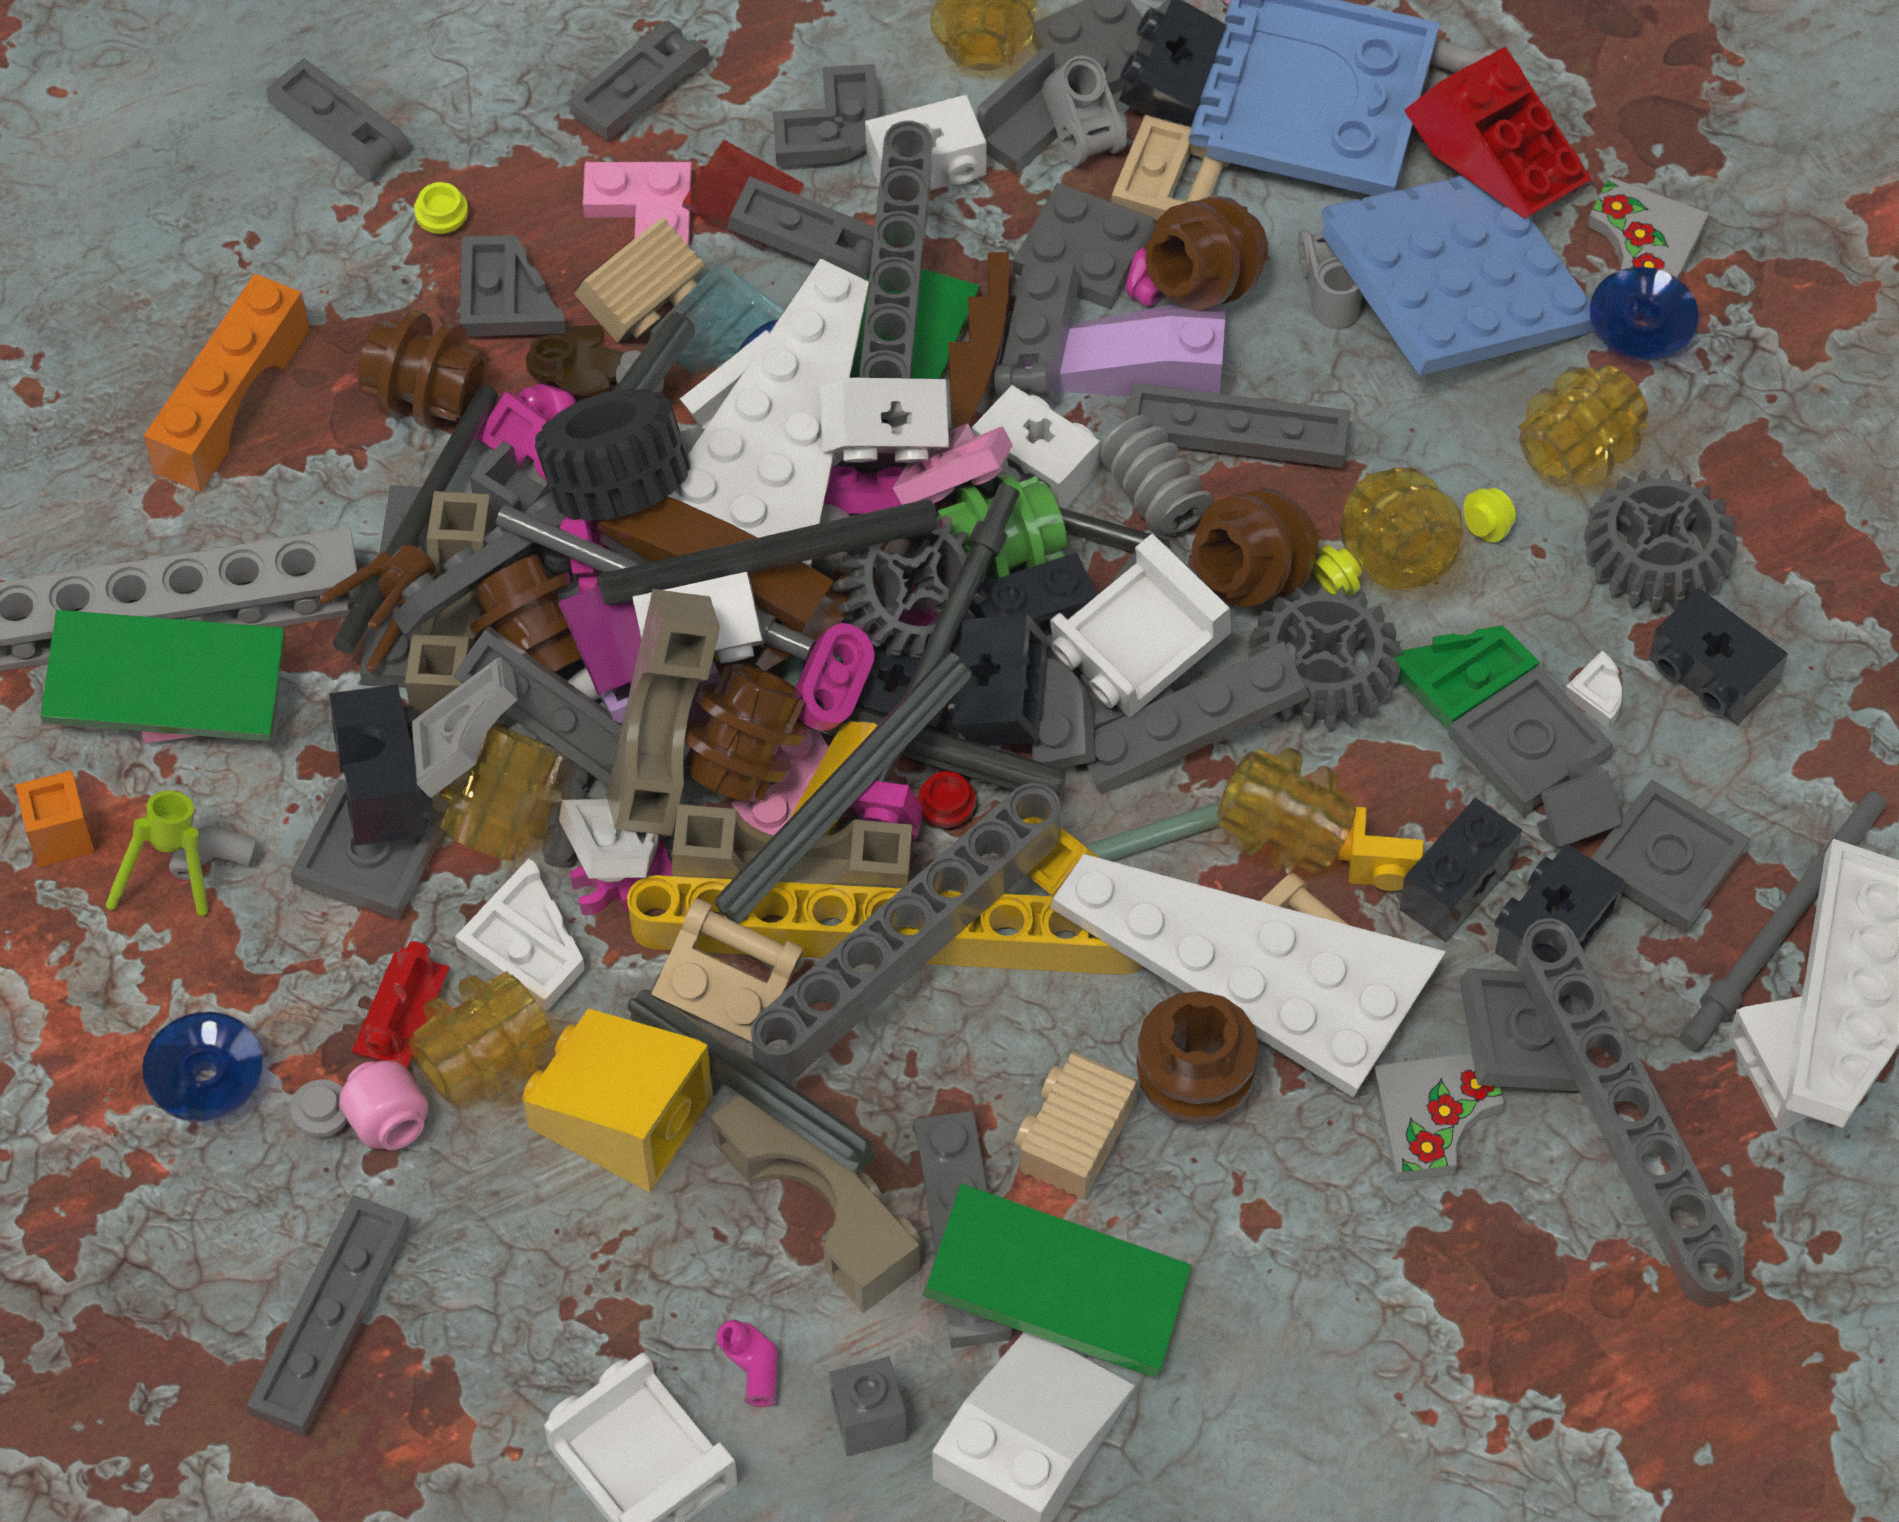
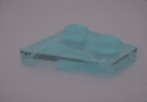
(723, 316)

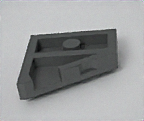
(503, 290)

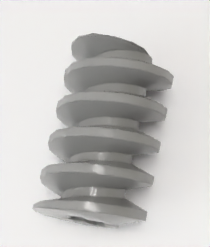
(1154, 476)

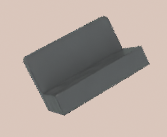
(1017, 117)

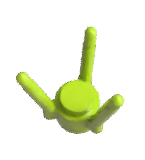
(168, 829)

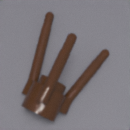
(395, 575)

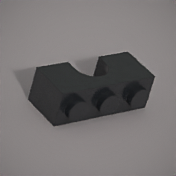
(378, 764)

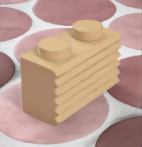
(640, 281)
(1076, 1124)

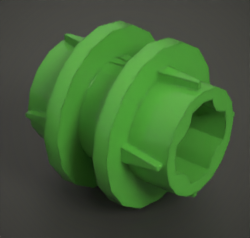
(1033, 530)

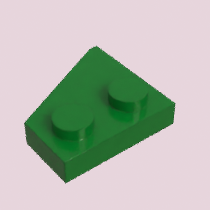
(1463, 670)

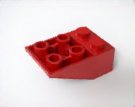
(1499, 134)

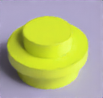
(440, 208)
(1489, 514)
(1337, 569)

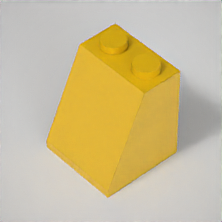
(621, 1095)

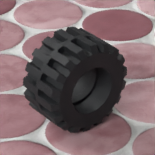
(612, 454)

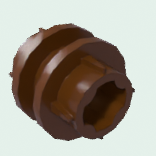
(1206, 252)
(411, 366)
(1255, 547)
(526, 610)
(741, 740)
(1196, 1056)

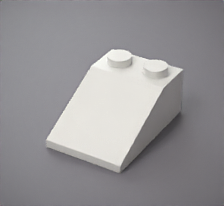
(1029, 1430)

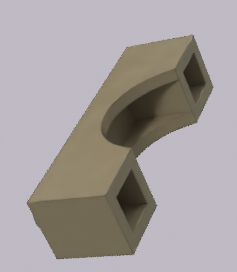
(446, 638)
(649, 757)
(721, 843)
(868, 1246)

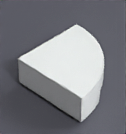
(1598, 690)

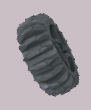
(1656, 522)
(888, 570)
(1325, 637)

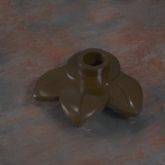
(574, 361)

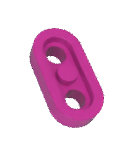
(862, 490)
(831, 681)

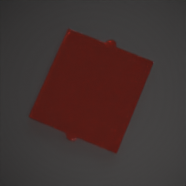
(723, 181)

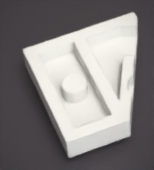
(601, 848)
(526, 936)

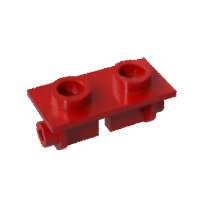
(400, 1005)

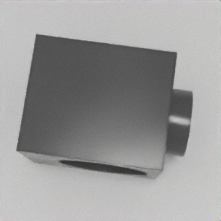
(868, 1406)

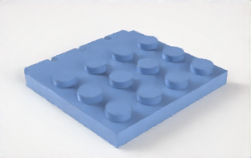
(1315, 91)
(1455, 273)

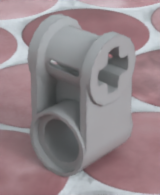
(1083, 116)
(1331, 289)

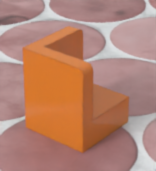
(54, 818)

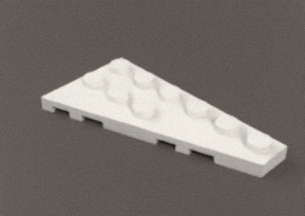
(763, 448)
(1304, 981)
(1849, 987)

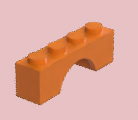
(197, 420)

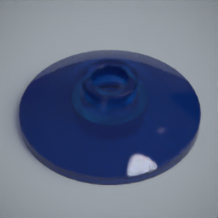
(1647, 297)
(196, 1045)

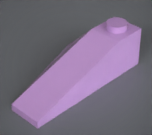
(1145, 347)

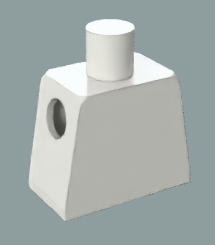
(1765, 1044)

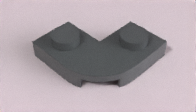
(836, 130)
(1065, 719)

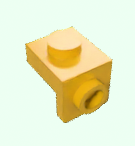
(1377, 858)

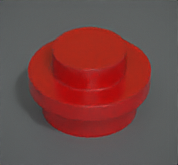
(946, 799)

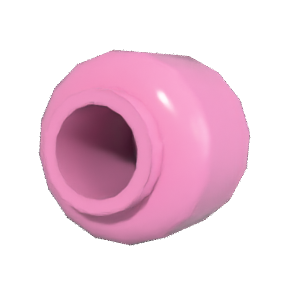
(384, 1105)

